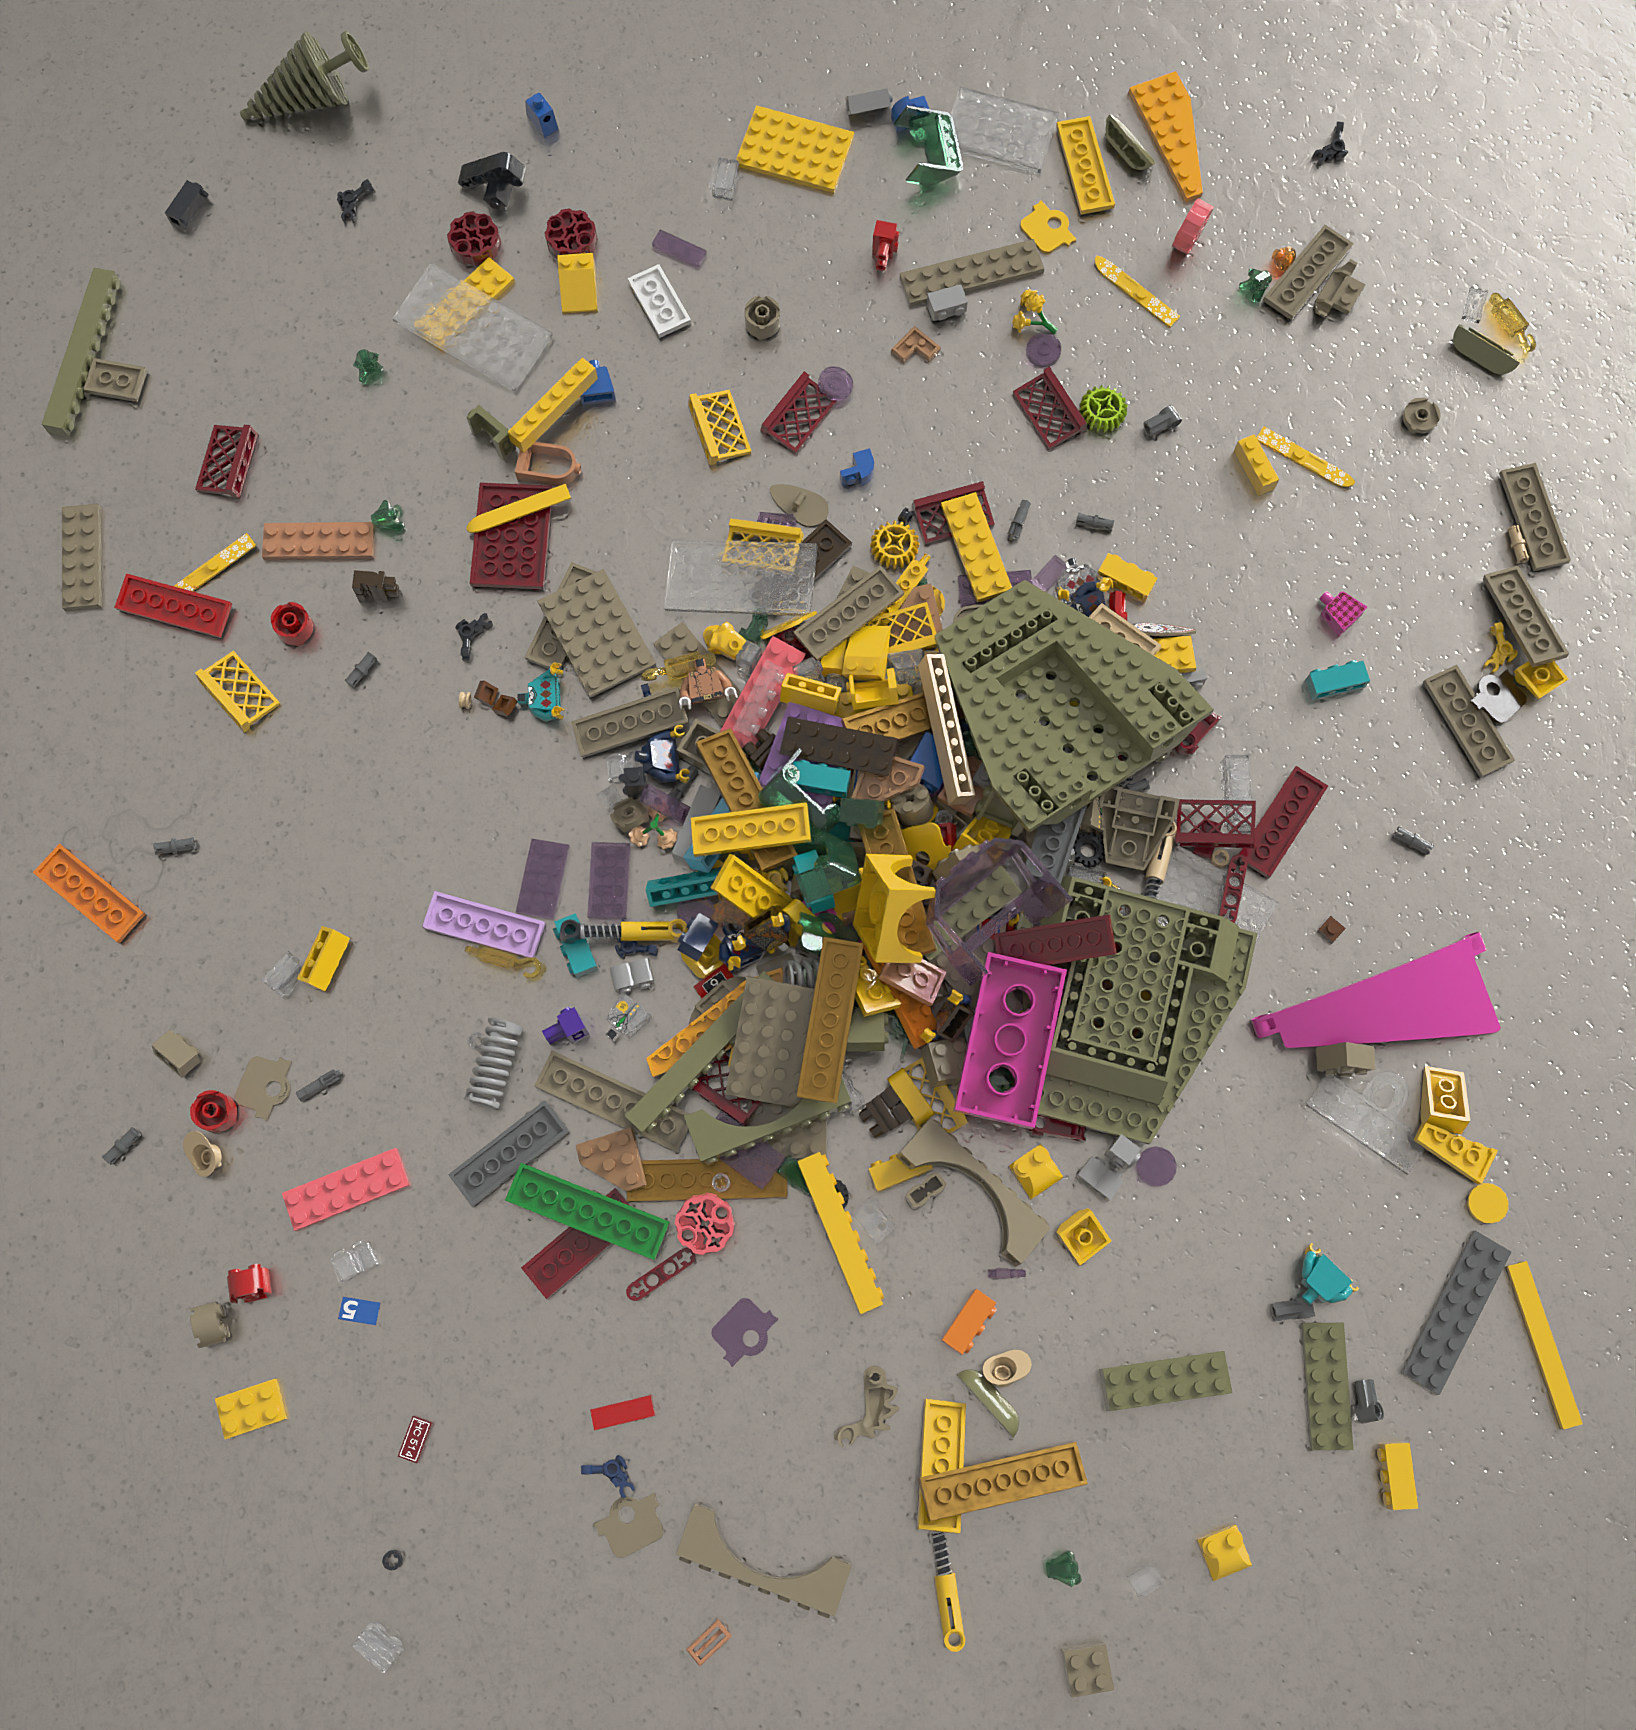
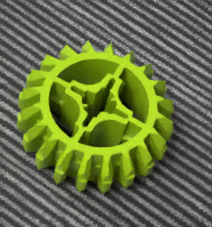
(1108, 417)

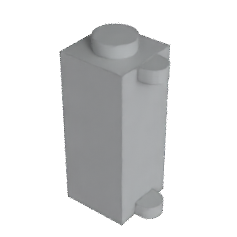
(868, 101)

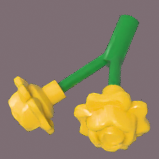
(1035, 303)

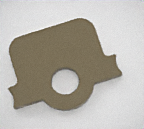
(252, 1087)
(632, 1536)

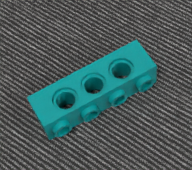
(681, 887)

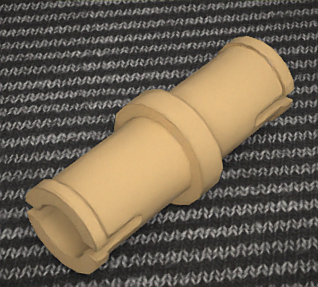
(1518, 544)

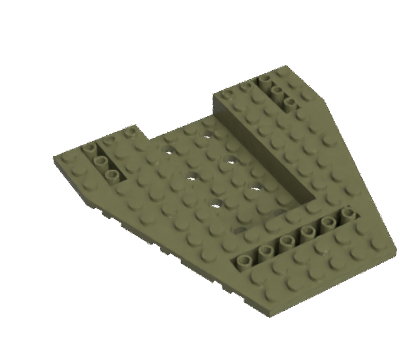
(1119, 688)
(1104, 1073)

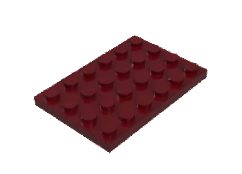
(514, 551)

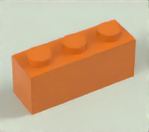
(969, 1322)

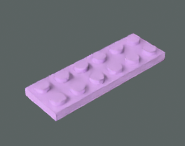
(483, 925)

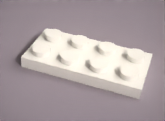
(659, 300)

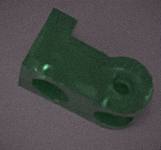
(755, 629)

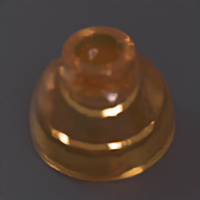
(1284, 258)

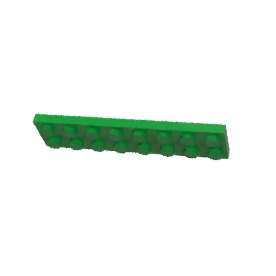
(587, 1211)

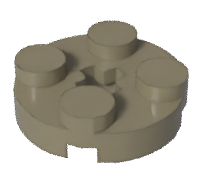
(1416, 424)
(626, 821)

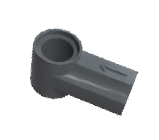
(1165, 419)
(1292, 1309)
(1369, 1408)

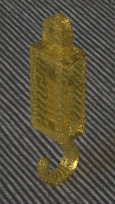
(1514, 322)
(678, 666)
(503, 959)

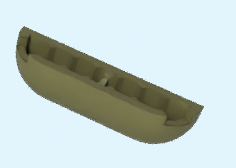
(1127, 144)
(1484, 350)
(991, 1399)

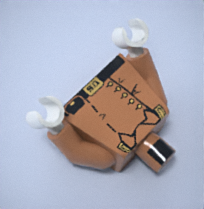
(704, 685)

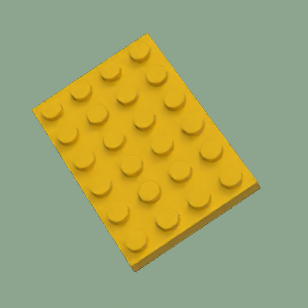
(795, 149)

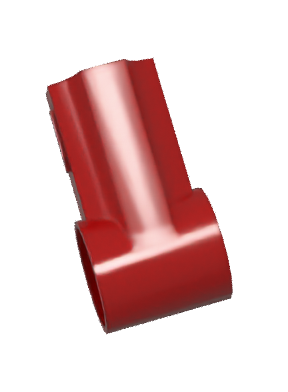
(1117, 603)

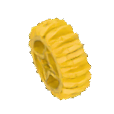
(894, 554)

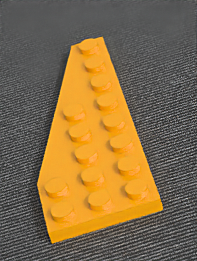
(1169, 118)
(673, 1050)

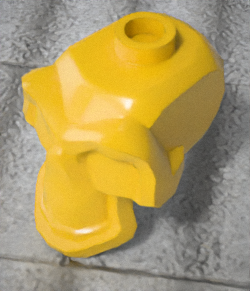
(723, 640)

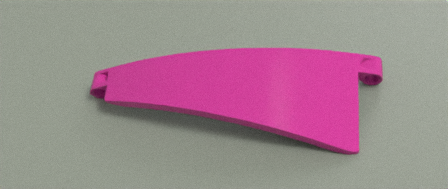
(1413, 1001)

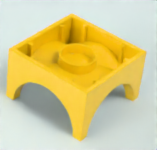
(881, 905)

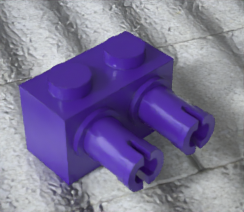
(568, 1025)

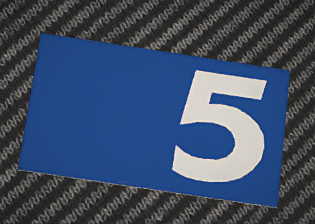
(359, 1310)

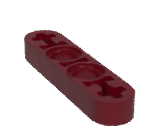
(1231, 890)
(662, 1276)

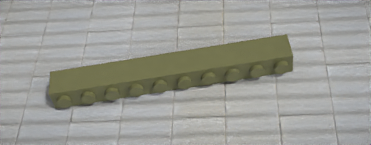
(80, 352)
(688, 1069)

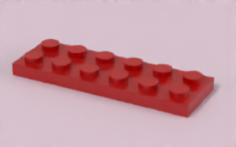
(173, 605)

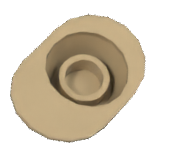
(201, 1153)
(1007, 1368)

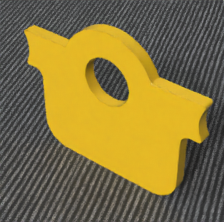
(1045, 237)
(786, 625)
(927, 839)

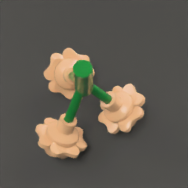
(666, 838)

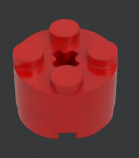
(292, 623)
(204, 1105)
(249, 1284)

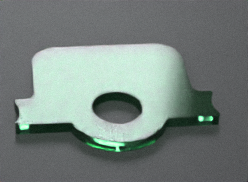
(813, 933)

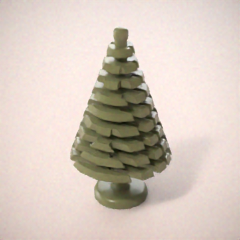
(306, 79)

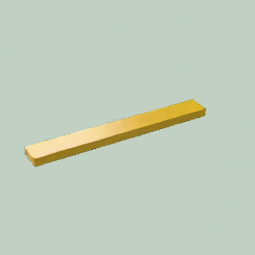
(1544, 1345)

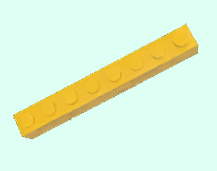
(839, 1232)

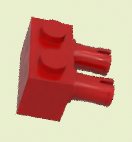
(884, 242)

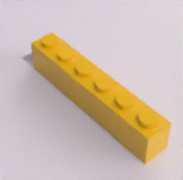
(553, 404)

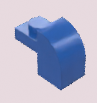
(900, 105)
(862, 470)

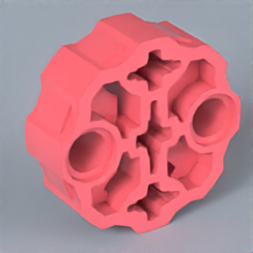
(1192, 226)
(722, 1223)

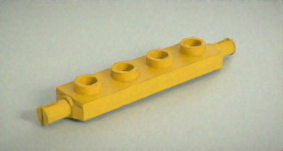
(907, 581)

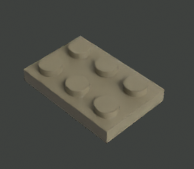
(115, 380)

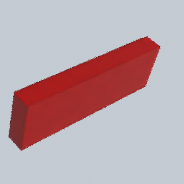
(622, 1412)

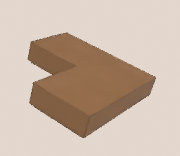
(914, 342)

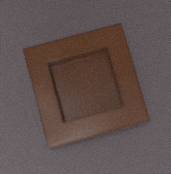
(486, 693)
(504, 705)
(1331, 929)

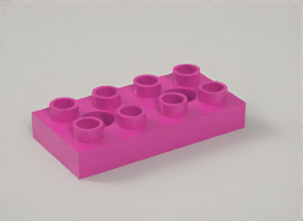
(1010, 1040)

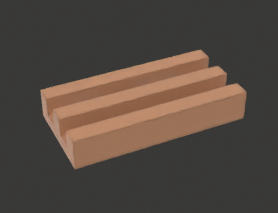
(722, 1630)

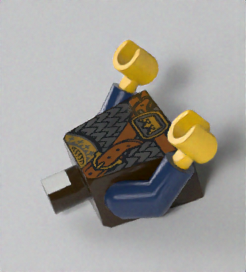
(765, 931)
(951, 1018)

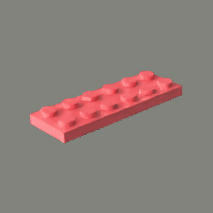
(779, 654)
(345, 1189)

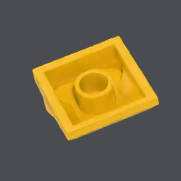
(1540, 679)
(708, 961)
(1035, 1171)
(1083, 1235)
(1224, 1552)

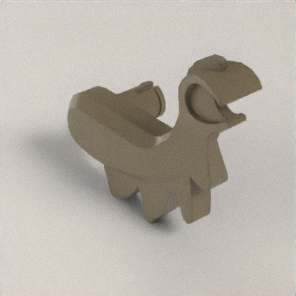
(877, 1397)

